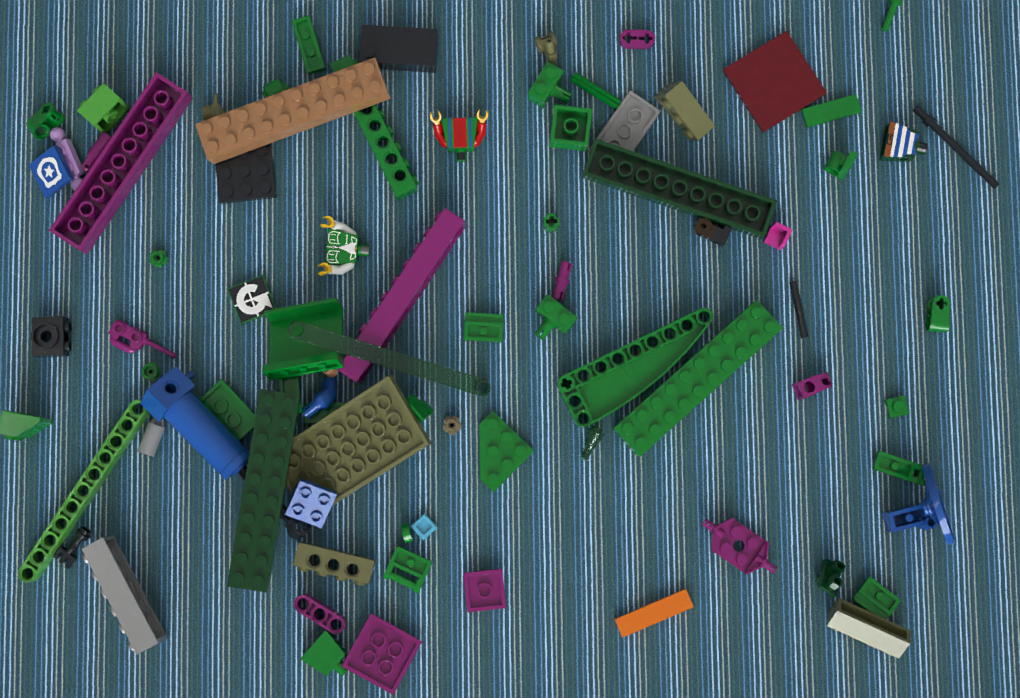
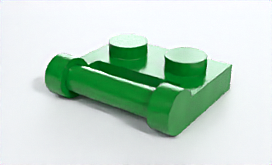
(410, 563)

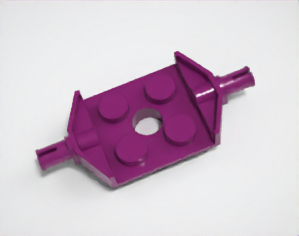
(754, 549)

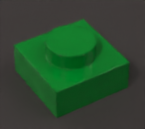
(896, 406)

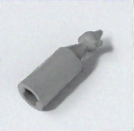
(151, 437)

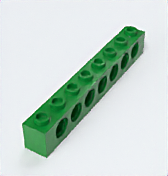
(409, 183)

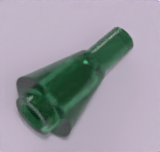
(593, 437)

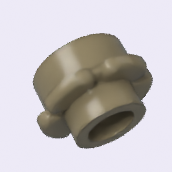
(451, 430)

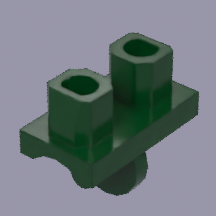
(829, 578)

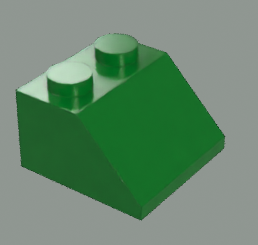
(20, 425)

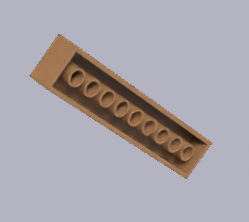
(293, 111)

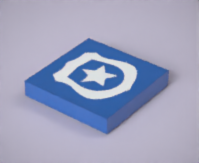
(51, 171)

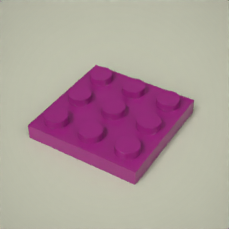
(381, 653)

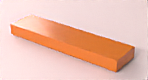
(654, 613)

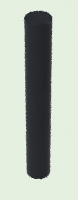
(798, 309)

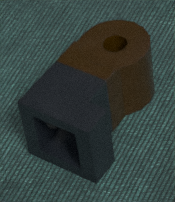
(711, 232)

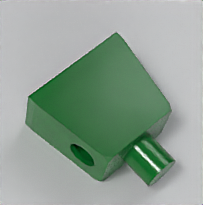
(326, 654)

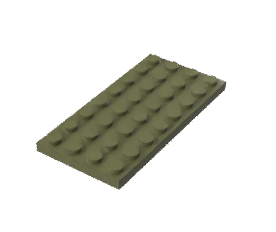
(358, 441)

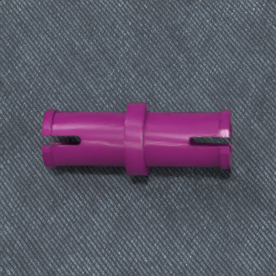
(562, 280)

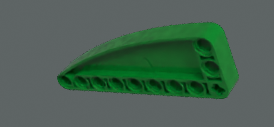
(623, 382)

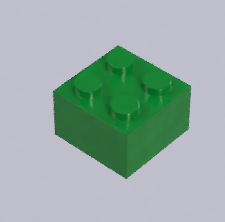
(570, 128)

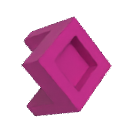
(777, 235)

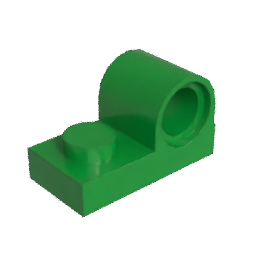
(840, 164)

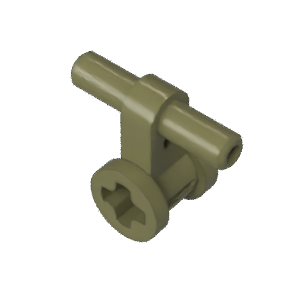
(547, 45)

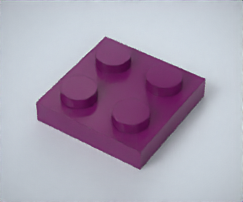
(484, 590)

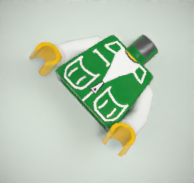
(342, 248)

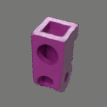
(812, 385)

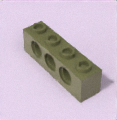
(364, 564)

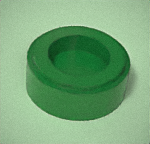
(406, 532)

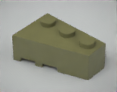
(684, 110)

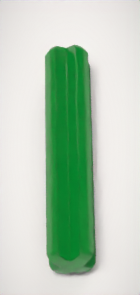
(595, 90)

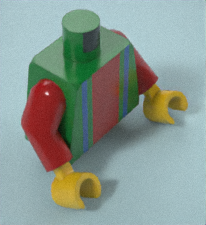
(460, 134)

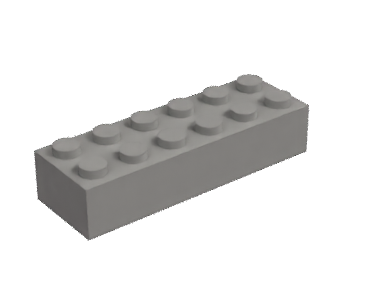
(124, 594)

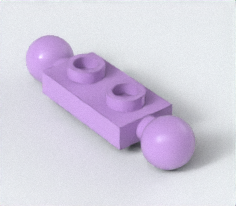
(68, 151)

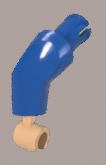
(325, 397)

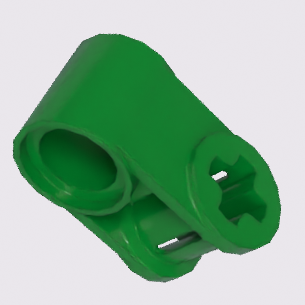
(45, 121)
(938, 317)

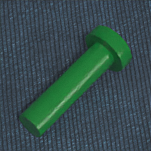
(890, 14)

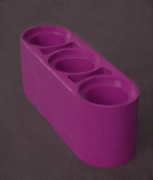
(310, 612)

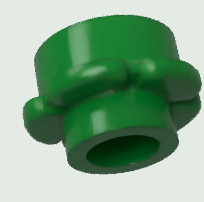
(153, 258)
(146, 371)

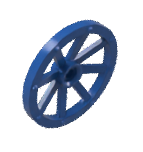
(934, 505)

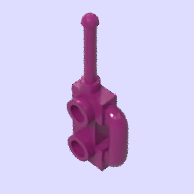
(137, 338)

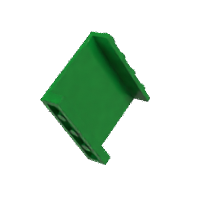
(294, 357)

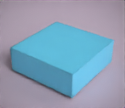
(424, 526)

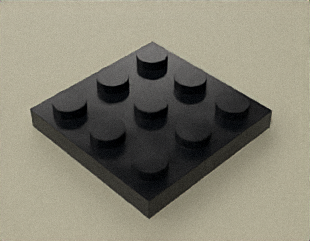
(247, 176)

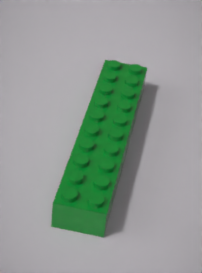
(697, 378)

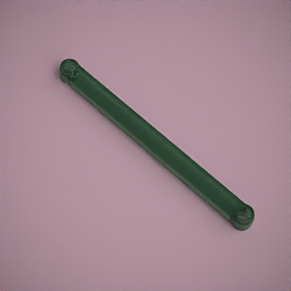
(389, 358)

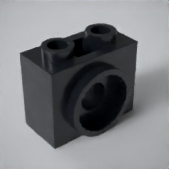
(59, 344)

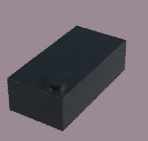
(400, 47)

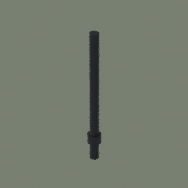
(929, 120)

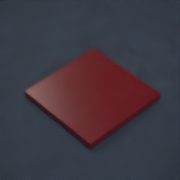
(774, 81)

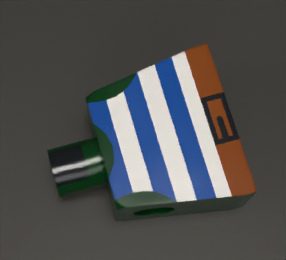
(900, 143)

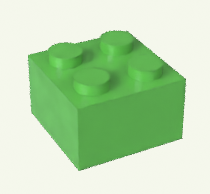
(103, 108)

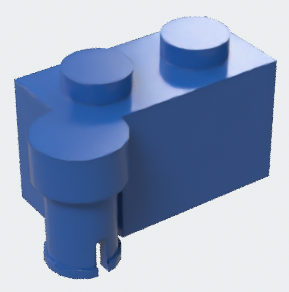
(908, 517)

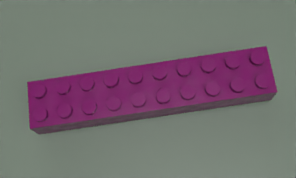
(121, 163)
(406, 289)

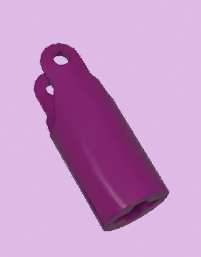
(95, 151)

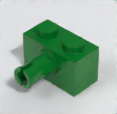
(548, 85)
(554, 317)

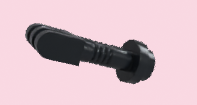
(82, 534)

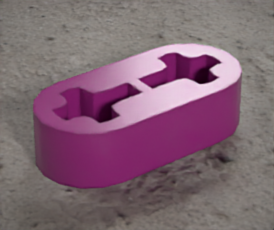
(637, 34)

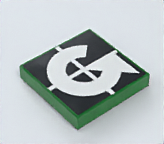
(251, 299)

